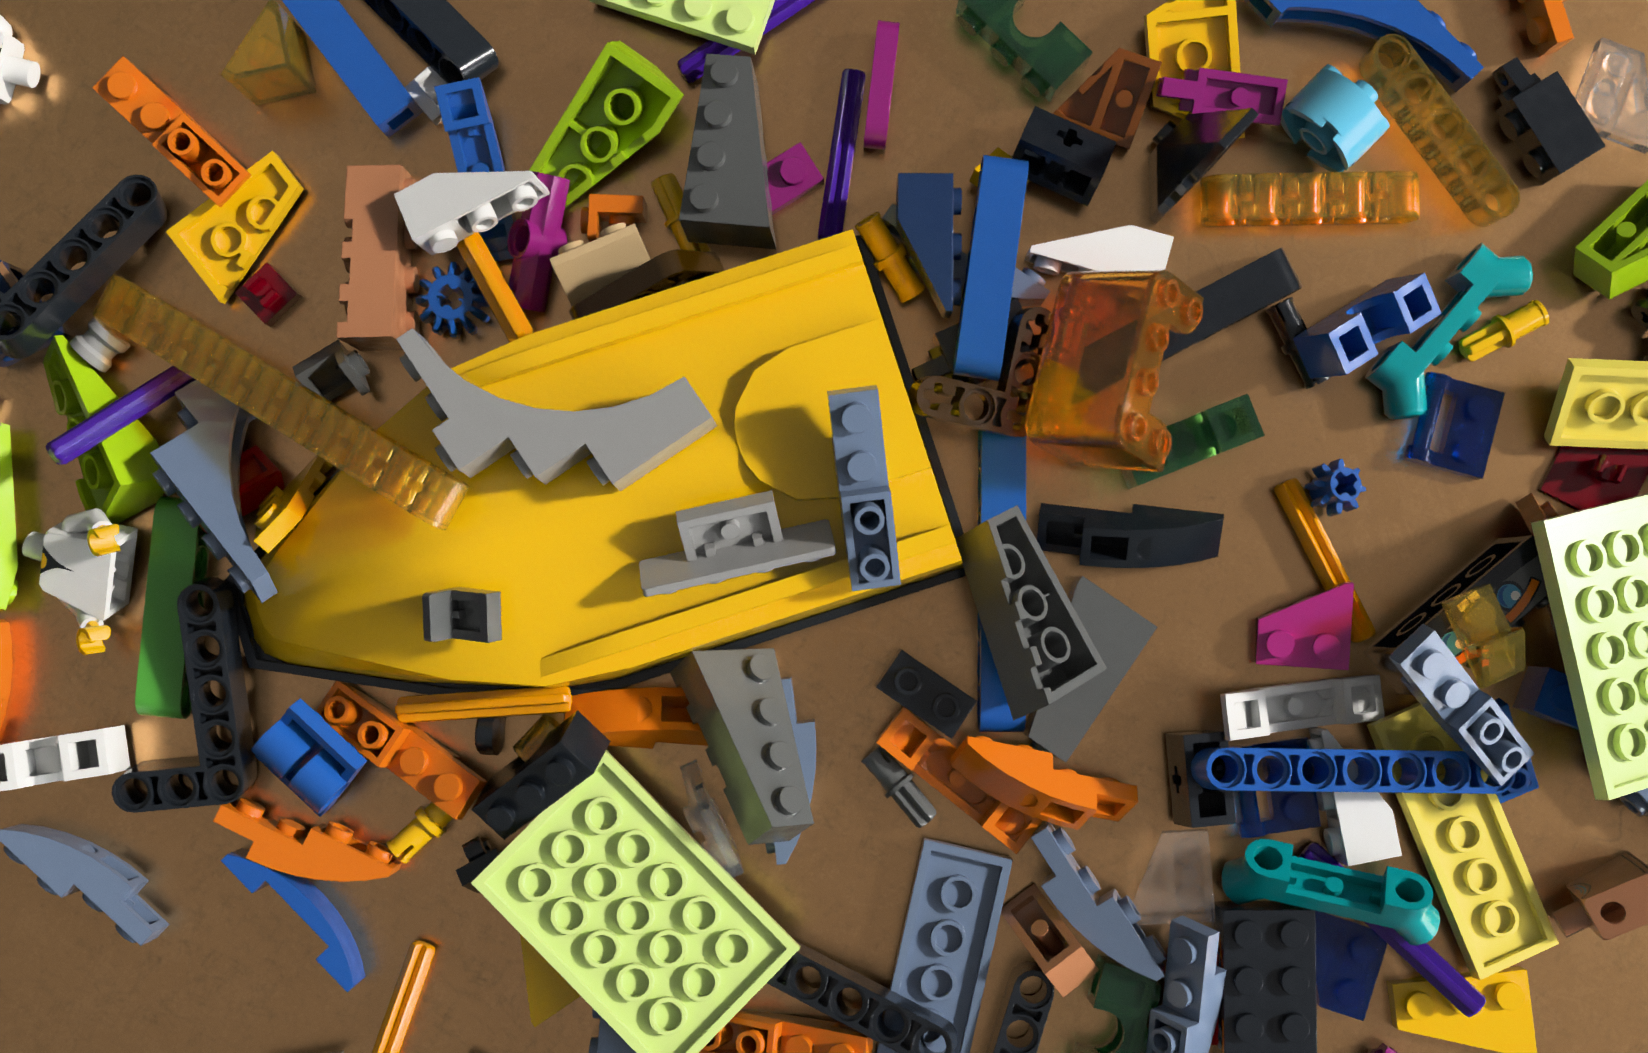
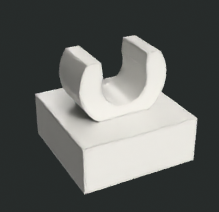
(424, 93)

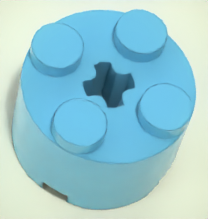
(1334, 119)

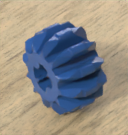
(443, 315)

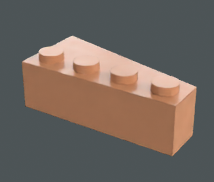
(377, 260)

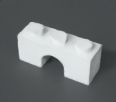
(63, 757)

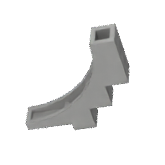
(483, 428)

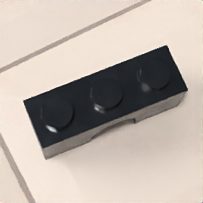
(529, 787)

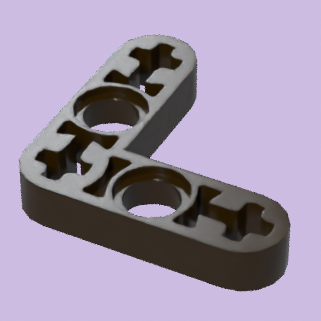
(654, 276)
(995, 402)

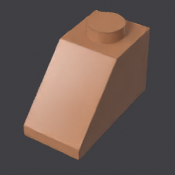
(1048, 940)

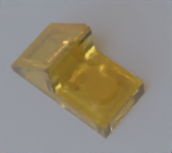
(1485, 636)

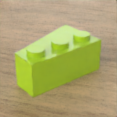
(1617, 250)

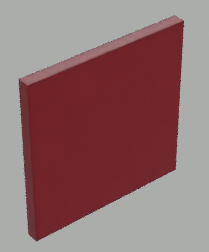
(1595, 475)

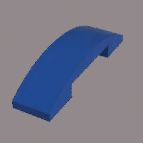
(474, 145)
(342, 956)

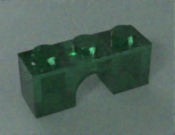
(1044, 61)
(1204, 436)
(1129, 999)

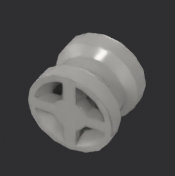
(99, 344)

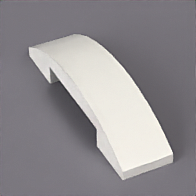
(1301, 706)

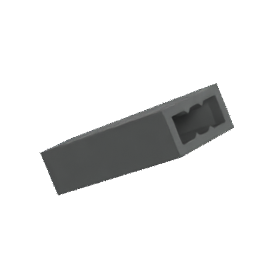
(1119, 638)

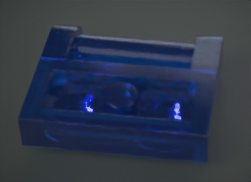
(1467, 429)
(1287, 808)

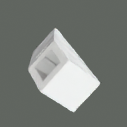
(456, 205)
(1104, 250)
(1358, 822)

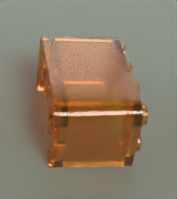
(1105, 367)

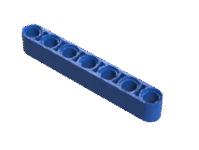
(999, 489)
(1331, 774)

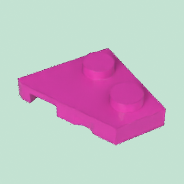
(1309, 632)

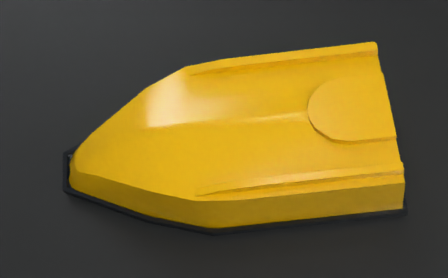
(567, 553)

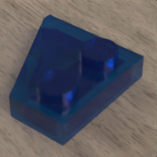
(1346, 964)

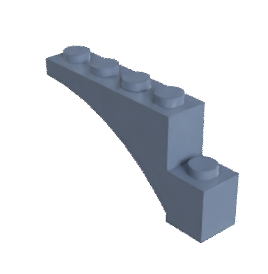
(205, 475)

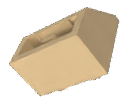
(594, 265)

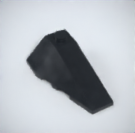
(1189, 152)

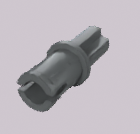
(900, 786)

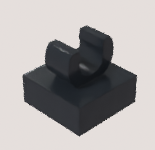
(479, 857)

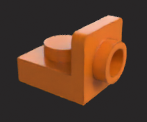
(611, 209)

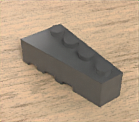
(727, 168)
(1025, 614)
(749, 737)

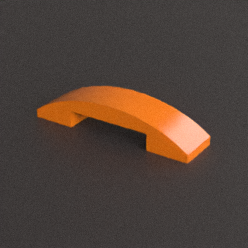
(930, 758)

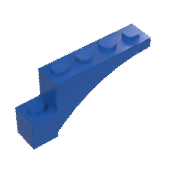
(1424, 29)

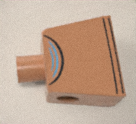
(1607, 899)

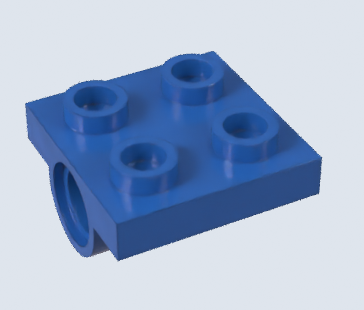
(309, 757)

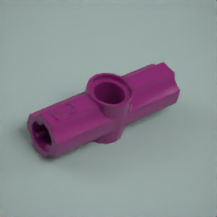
(534, 241)

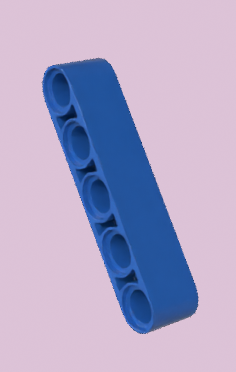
(990, 267)

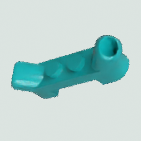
(1402, 368)
(1392, 900)

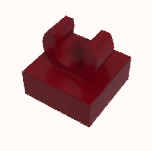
(268, 294)

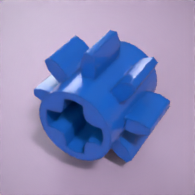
(1335, 487)

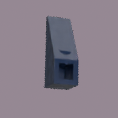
(926, 227)

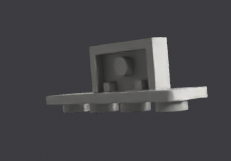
(731, 542)

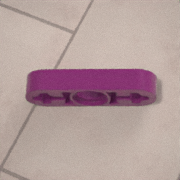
(881, 85)

